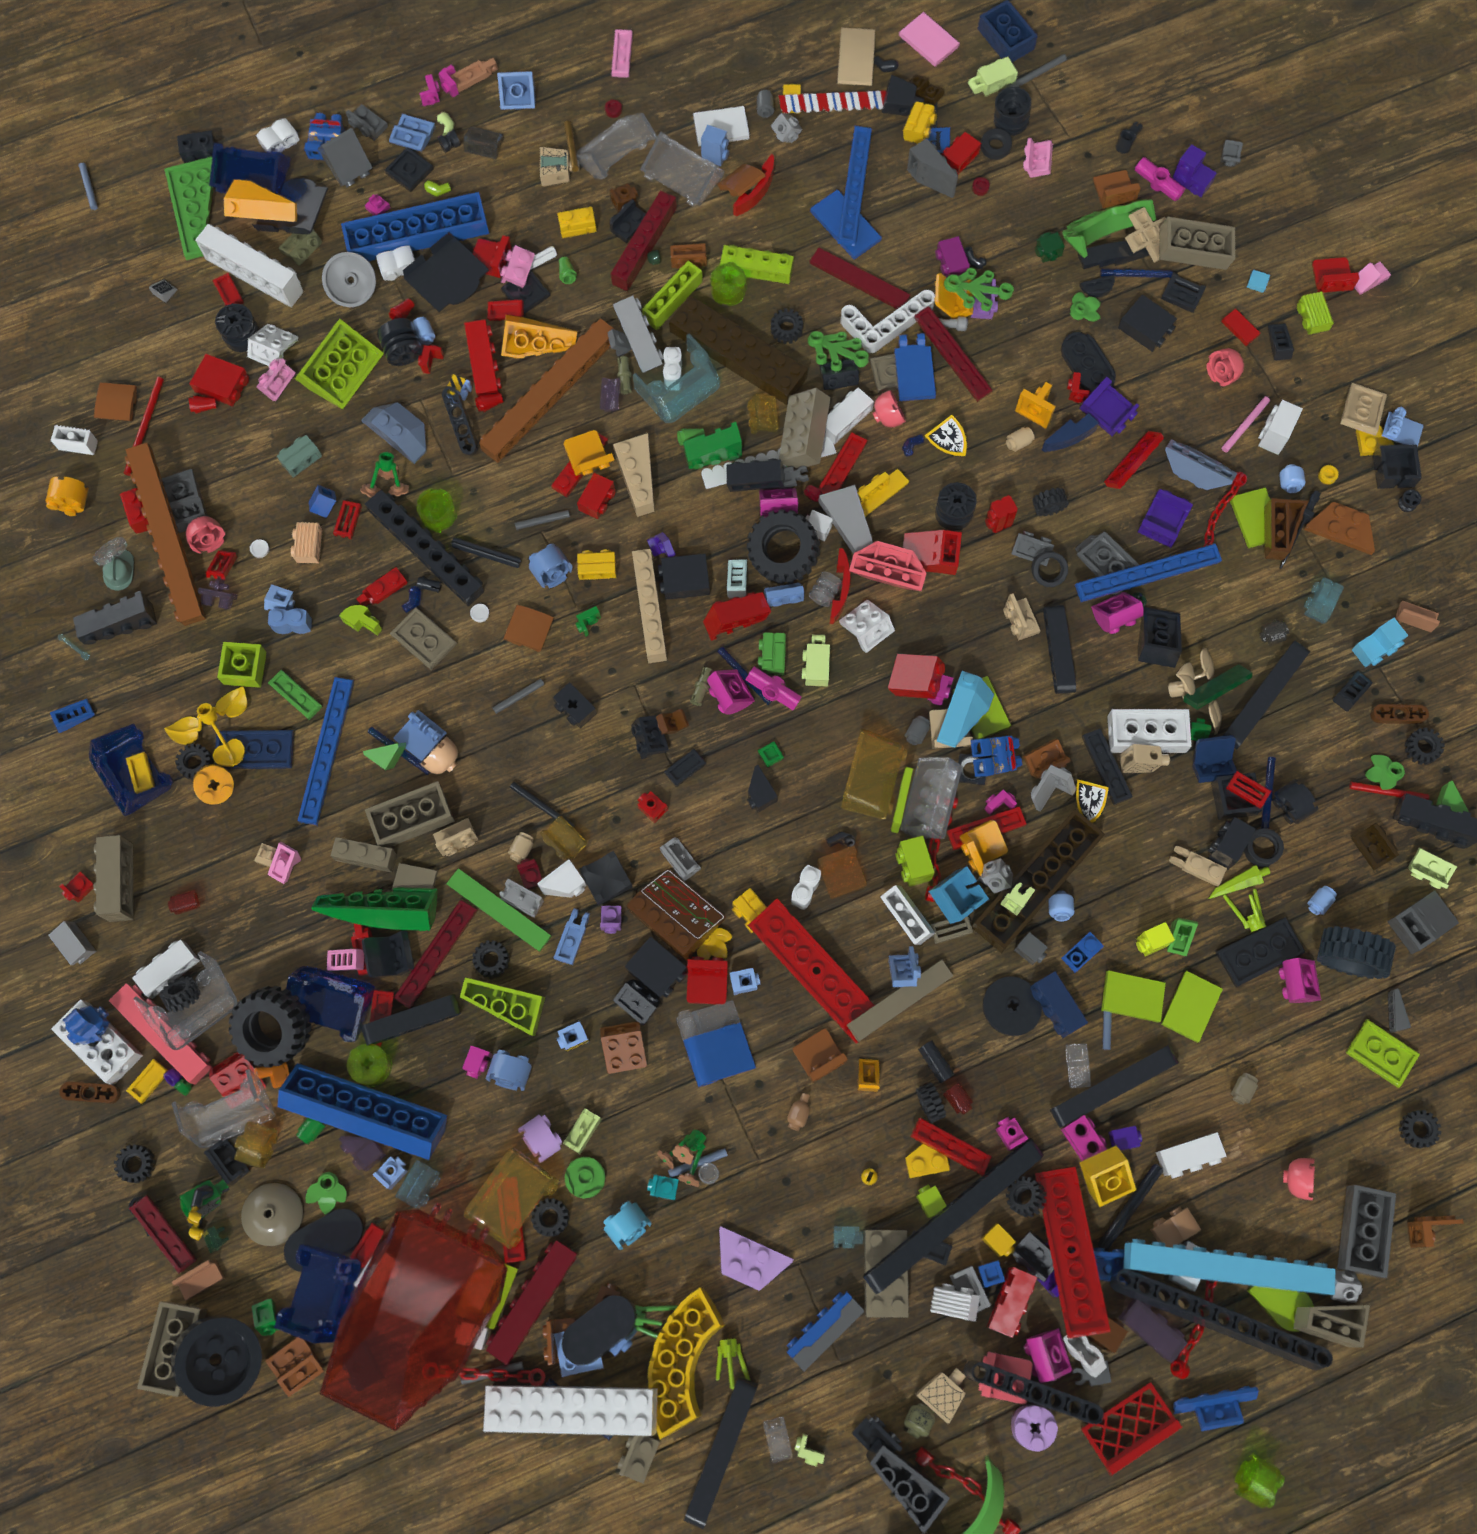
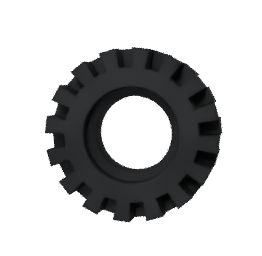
(784, 335)
(1050, 502)
(1431, 738)
(183, 758)
(485, 948)
(180, 994)
(931, 1102)
(1432, 1129)
(143, 1172)
(1035, 1201)
(561, 1223)

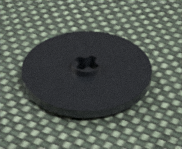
(1004, 1019)

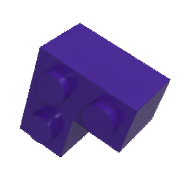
(1192, 173)

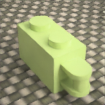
(993, 77)
(817, 662)

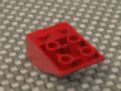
(936, 550)

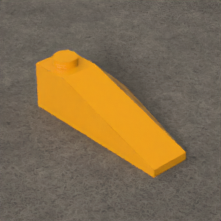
(250, 200)
(530, 337)

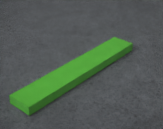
(499, 910)

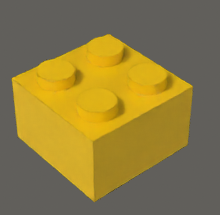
(1108, 1176)

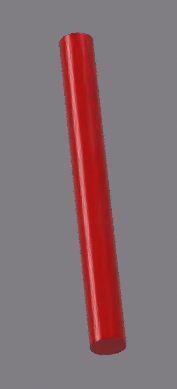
(1391, 792)

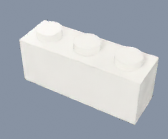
(847, 414)
(907, 915)
(165, 968)
(1191, 1155)

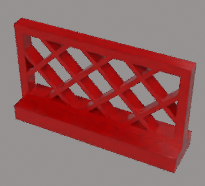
(1145, 1443)

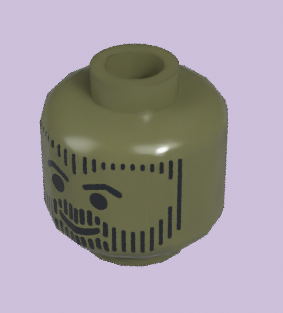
(919, 1420)

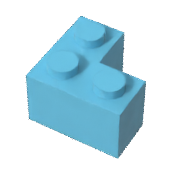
(1382, 642)

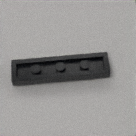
(1107, 766)

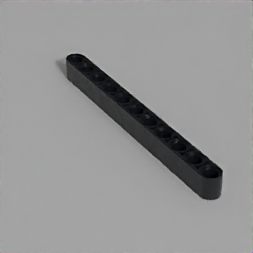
(952, 1216)
(1230, 1320)

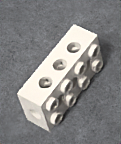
(1155, 720)
(97, 1056)

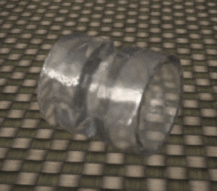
(824, 590)

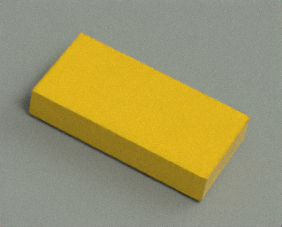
(140, 772)
(147, 1081)

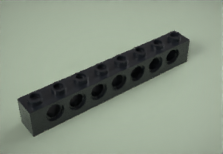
(466, 593)

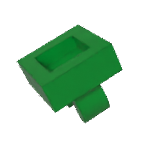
(1199, 729)

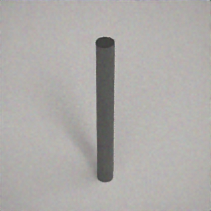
(1039, 71)

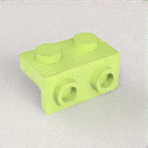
(1431, 868)

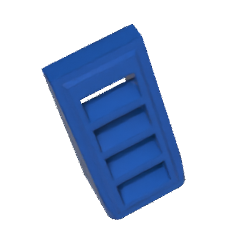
(75, 720)

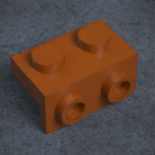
(693, 252)
(1044, 756)

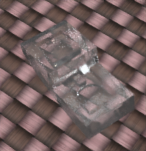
(1078, 1065)

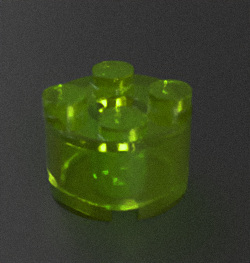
(728, 284)
(436, 509)
(360, 1058)
(1258, 1481)

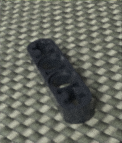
(458, 421)

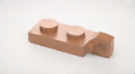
(473, 74)

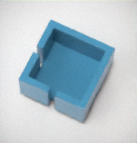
(954, 898)

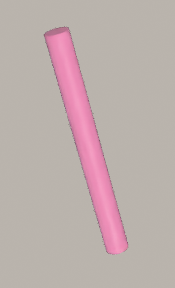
(1247, 422)

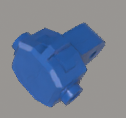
(86, 1024)

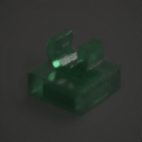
(213, 1240)

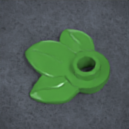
(1084, 307)
(1382, 772)
(326, 1195)

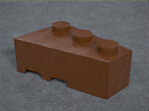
(1281, 526)

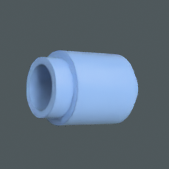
(424, 330)
(1322, 900)

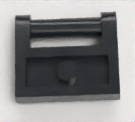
(1181, 296)

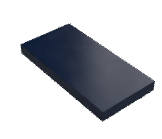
(262, 748)

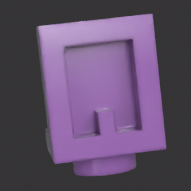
(610, 919)

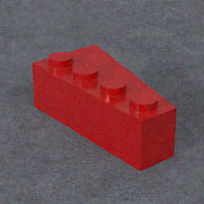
(481, 357)

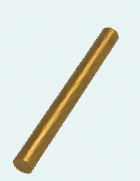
(571, 146)

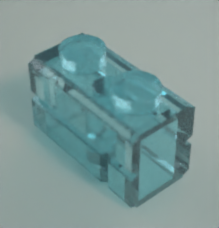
(1323, 600)
(418, 1184)

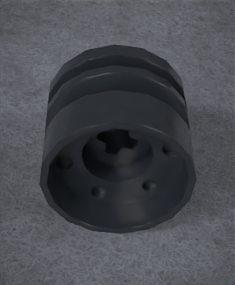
(1012, 110)
(236, 326)
(399, 342)
(955, 506)

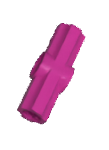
(1159, 179)
(773, 688)

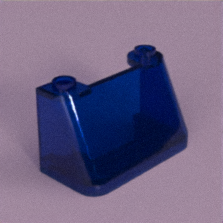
(262, 168)
(109, 761)
(332, 999)
(320, 1295)

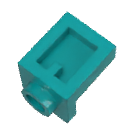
(663, 1187)

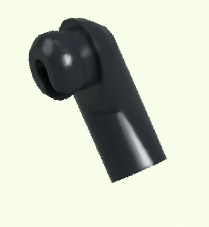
(886, 66)
(972, 260)
(841, 838)

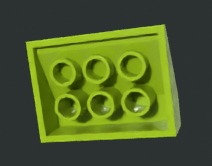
(339, 365)

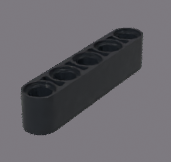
(1059, 649)
(411, 1020)

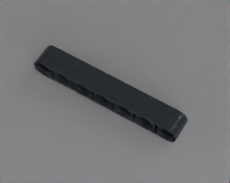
(1267, 692)
(1114, 1086)
(1042, 1396)
(720, 1452)

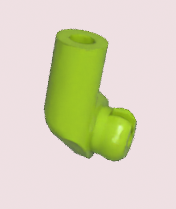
(435, 189)

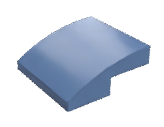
(412, 132)

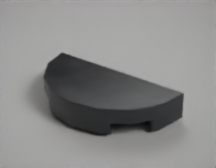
(1098, 287)

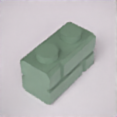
(299, 455)

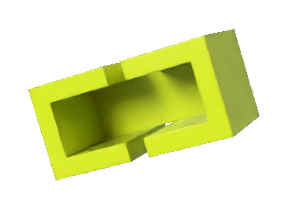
(1154, 939)

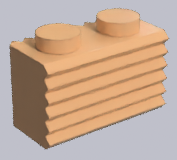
(307, 542)

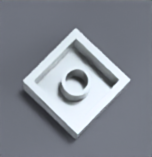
(1279, 426)

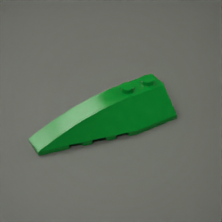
(396, 909)

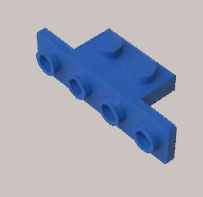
(1107, 1262)
(1217, 1409)

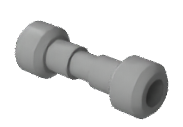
(959, 323)

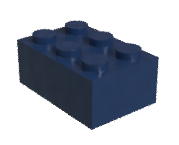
(1007, 31)

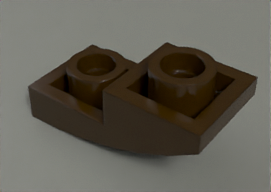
(925, 90)

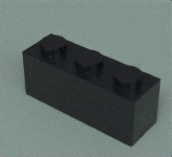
(755, 475)

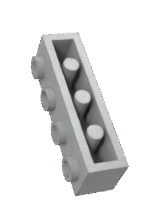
(637, 333)

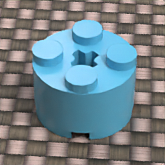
(626, 1225)

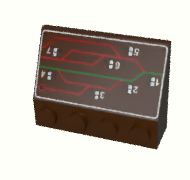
(676, 913)

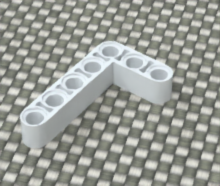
(889, 323)

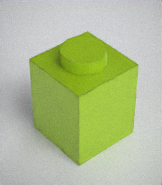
(930, 1200)

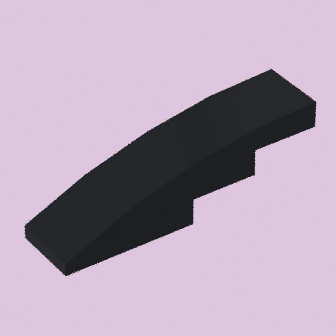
(1111, 253)

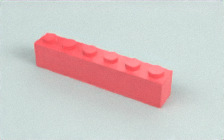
(186, 1060)

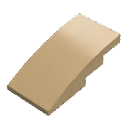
(856, 56)

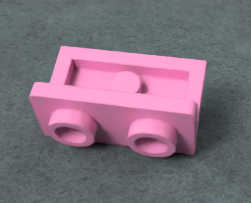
(1038, 158)
(517, 266)
(275, 379)

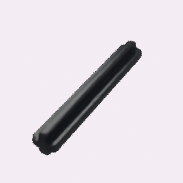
(486, 552)

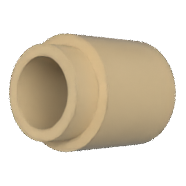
(1019, 439)
(521, 847)

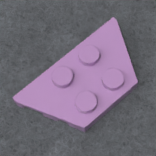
(749, 1261)

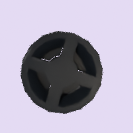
(1414, 500)

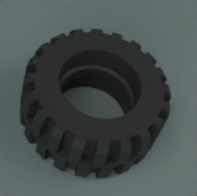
(766, 530)
(251, 1039)

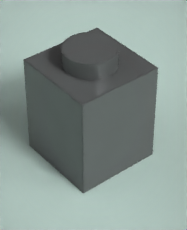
(1031, 949)

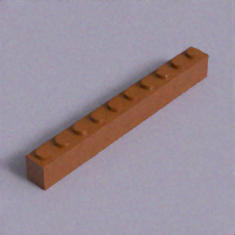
(547, 391)
(165, 534)

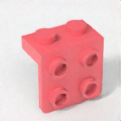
(1011, 1364)

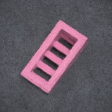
(357, 960)

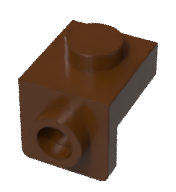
(672, 722)

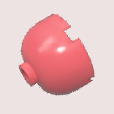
(1225, 366)
(888, 410)
(204, 534)
(1300, 1178)

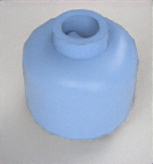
(1292, 478)
(1061, 906)

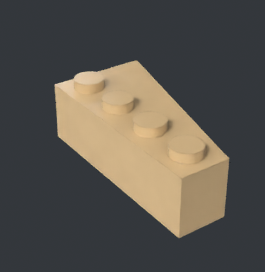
(635, 466)

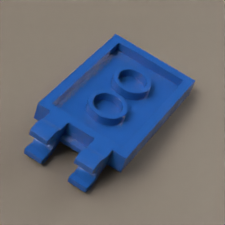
(914, 370)

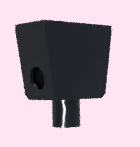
(900, 97)

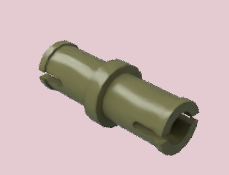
(624, 375)
(701, 687)

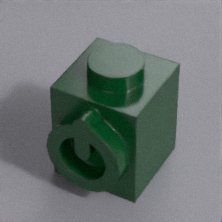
(1049, 247)

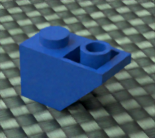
(1082, 952)

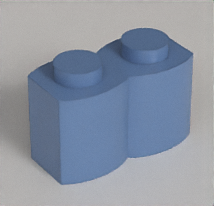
(287, 621)

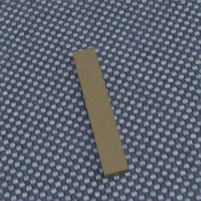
(899, 1001)

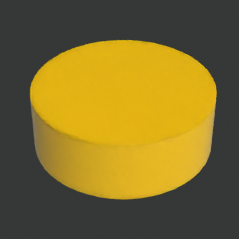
(1328, 474)

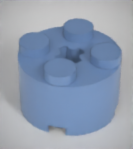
(549, 566)
(509, 1070)

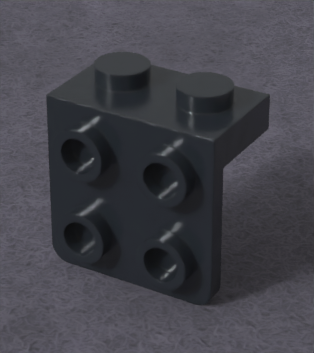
(388, 955)
(872, 1428)

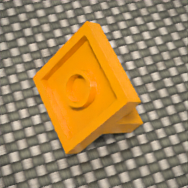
(1036, 406)

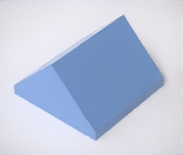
(516, 90)

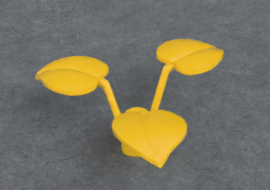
(186, 729)

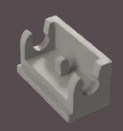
(679, 859)
(521, 898)
(72, 942)
(968, 1279)

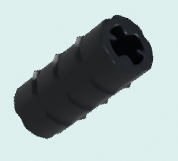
(936, 1061)

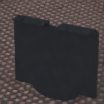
(309, 203)
(448, 275)

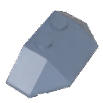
(399, 429)
(1198, 467)

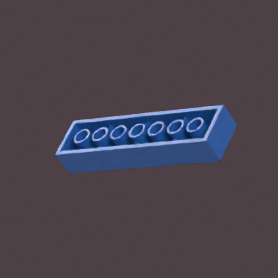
(416, 226)
(362, 1111)

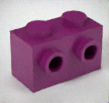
(952, 257)

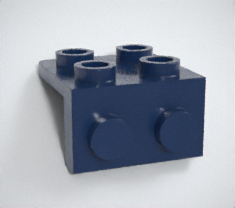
(1214, 758)

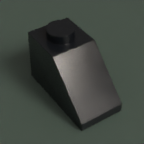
(760, 791)

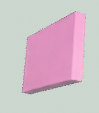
(929, 39)

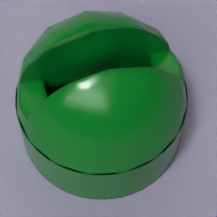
(183, 1087)

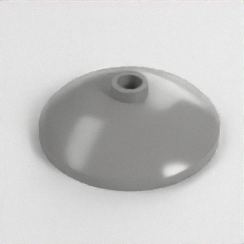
(336, 277)

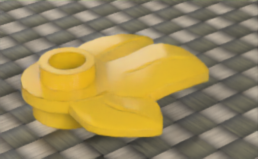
(715, 945)

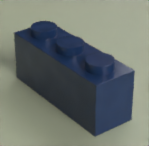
(1058, 1005)

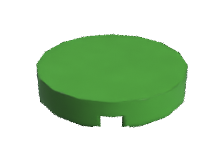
(585, 1177)

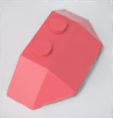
(889, 566)

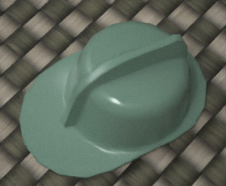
(119, 572)

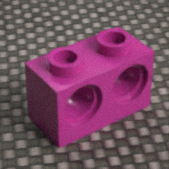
(1079, 1142)

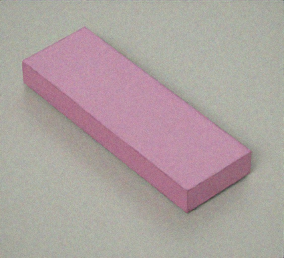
(622, 53)

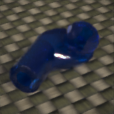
(910, 443)
(414, 599)

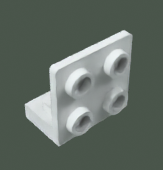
(269, 344)
(868, 625)

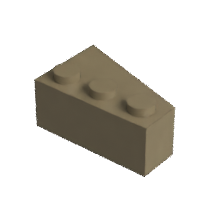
(1334, 1323)

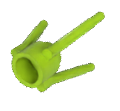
(1254, 921)
(728, 1350)

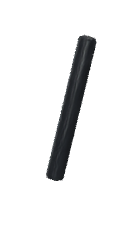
(1130, 1207)

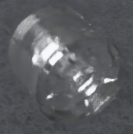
(705, 1173)

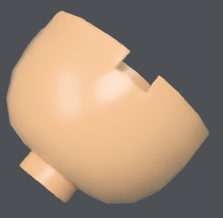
(441, 757)

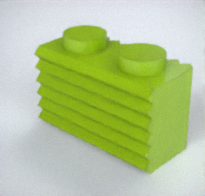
(1315, 313)

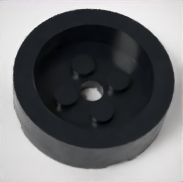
(222, 1382)

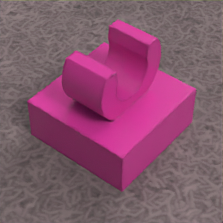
(377, 205)

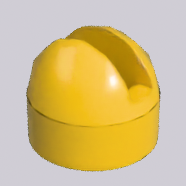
(865, 1173)

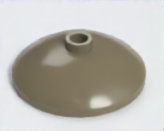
(285, 1217)

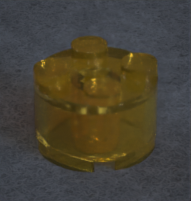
(255, 1144)

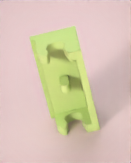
(1015, 900)
(582, 1131)

